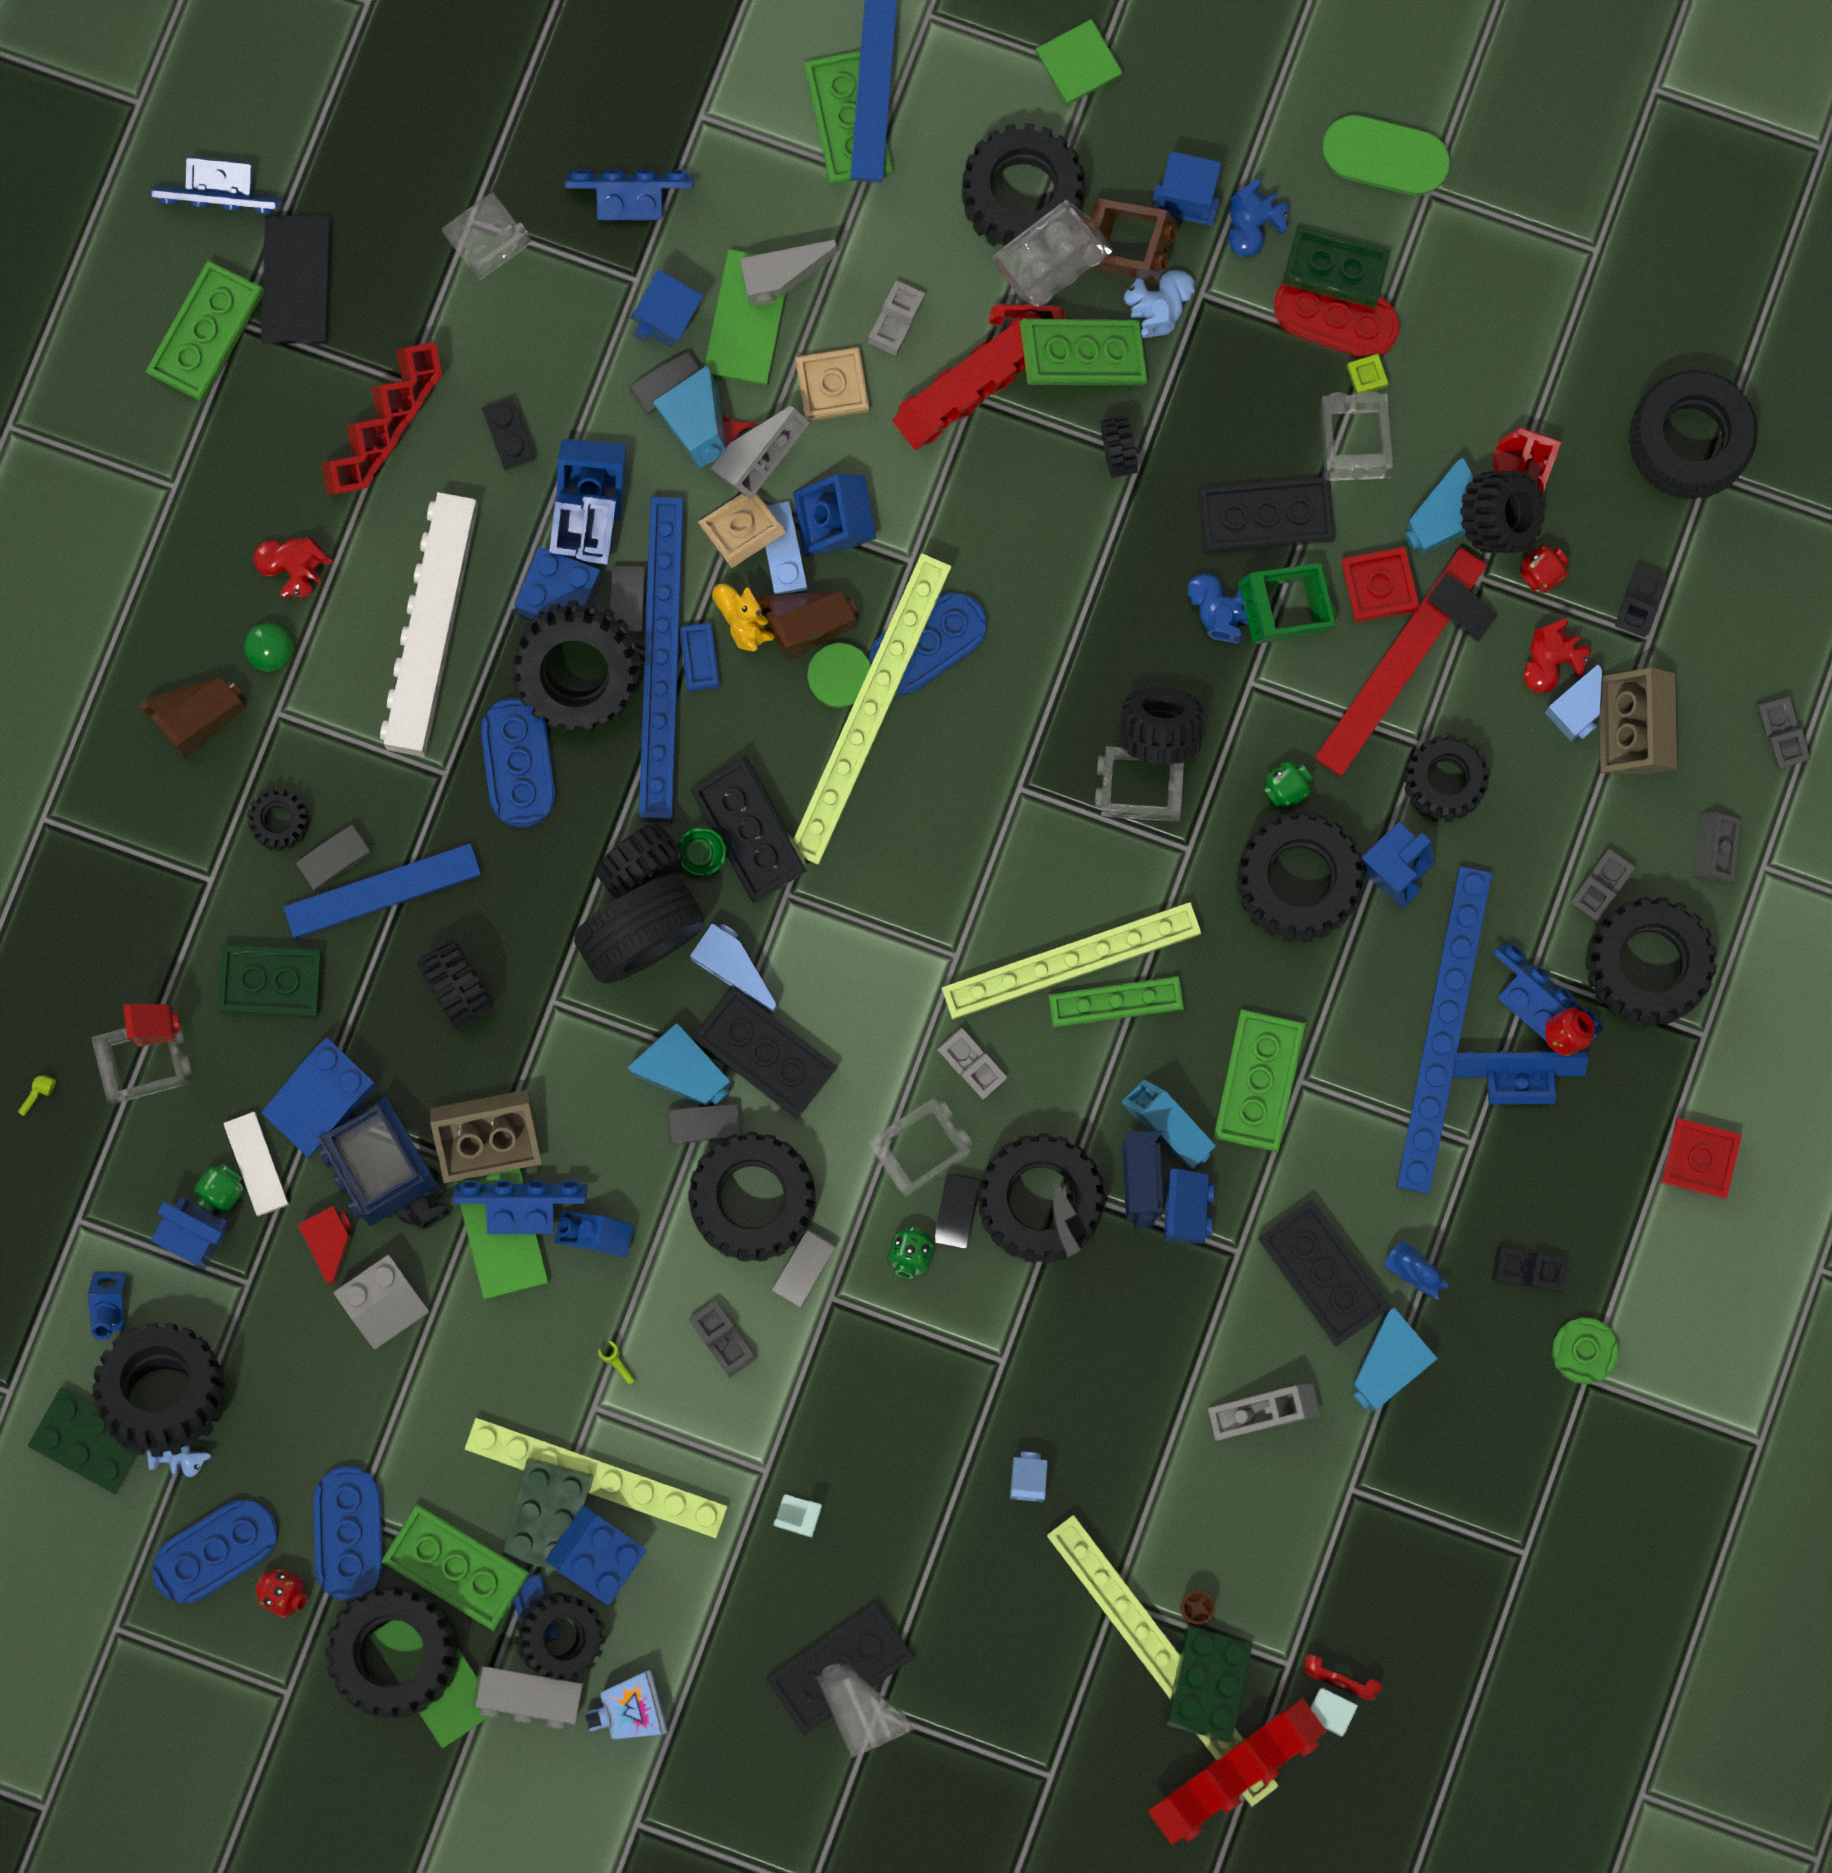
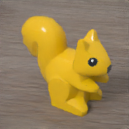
(743, 616)

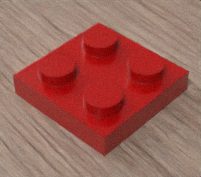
(1380, 585)
(1701, 1158)

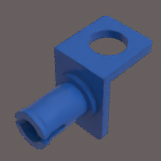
(106, 1304)

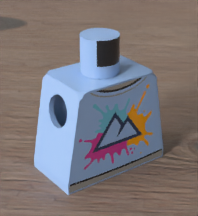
(630, 1709)

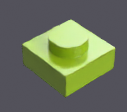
(1367, 374)

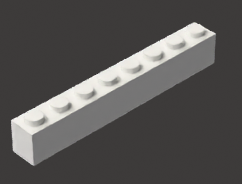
(430, 624)

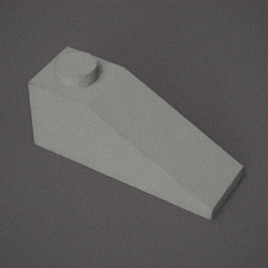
(777, 272)
(758, 452)
(1264, 1411)

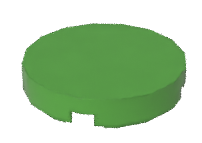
(837, 674)
(1585, 1351)

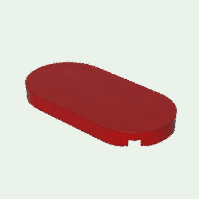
(1336, 322)

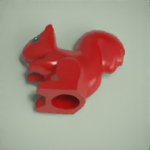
(295, 556)
(1549, 649)

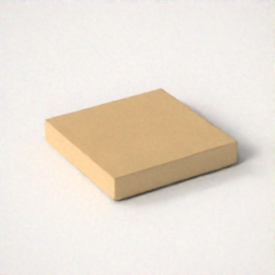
(832, 384)
(741, 528)

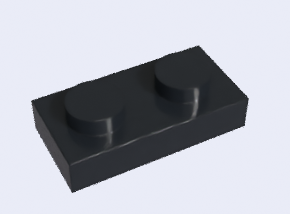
(508, 434)

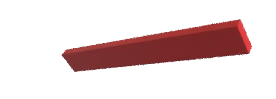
(1394, 671)

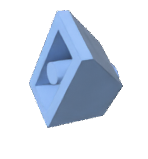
(1579, 706)
(1028, 1477)

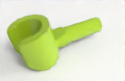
(41, 1084)
(617, 1363)

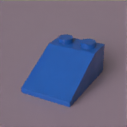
(318, 1097)

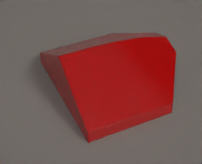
(1528, 453)

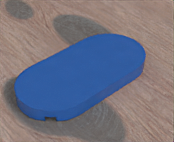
(950, 636)
(517, 764)
(348, 1533)
(215, 1551)

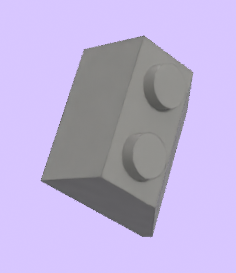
(381, 1302)

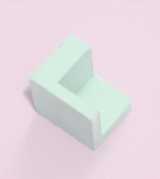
(798, 1516)
(1333, 1711)

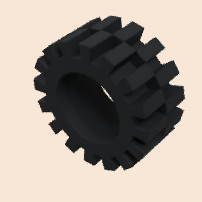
(1119, 446)
(264, 805)

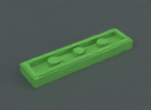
(1116, 1002)

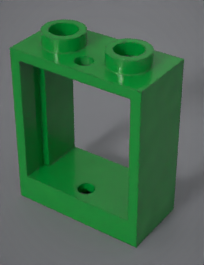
(1258, 606)

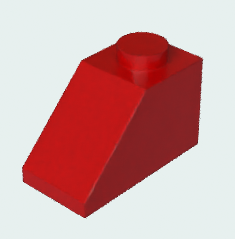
(151, 1024)
(328, 1241)

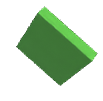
(1078, 62)

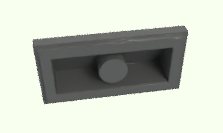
(1717, 847)

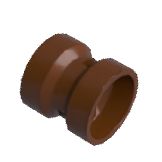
(1201, 1606)

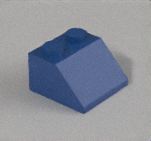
(593, 470)
(834, 514)
(1187, 1207)

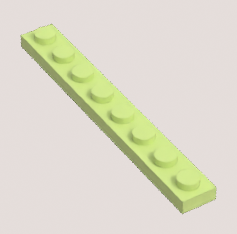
(1071, 961)
(607, 1481)

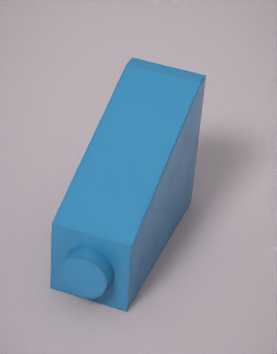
(695, 416)
(1439, 516)
(681, 1068)
(1160, 1112)
(1391, 1362)

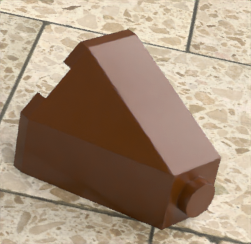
(807, 619)
(195, 712)

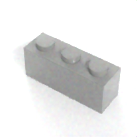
(526, 1697)

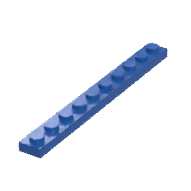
(661, 659)
(1444, 1030)

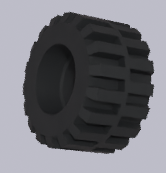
(1502, 512)
(1161, 725)
(1455, 752)
(639, 860)
(455, 984)
(579, 1655)

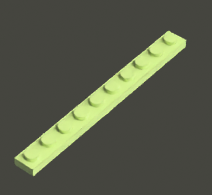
(871, 708)
(1133, 1623)

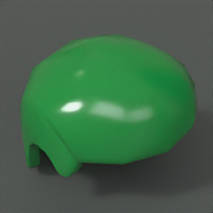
(269, 646)
(702, 850)

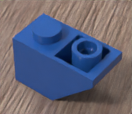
(594, 1233)

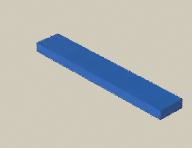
(873, 91)
(382, 891)

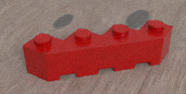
(963, 388)
(394, 409)
(1236, 1771)

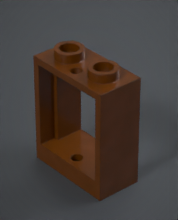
(1156, 259)

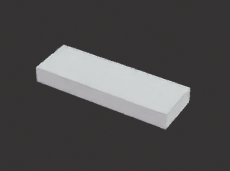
(256, 1164)

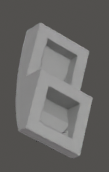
(896, 318)
(971, 1063)
(804, 1268)

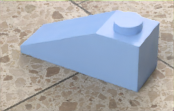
(785, 556)
(726, 959)

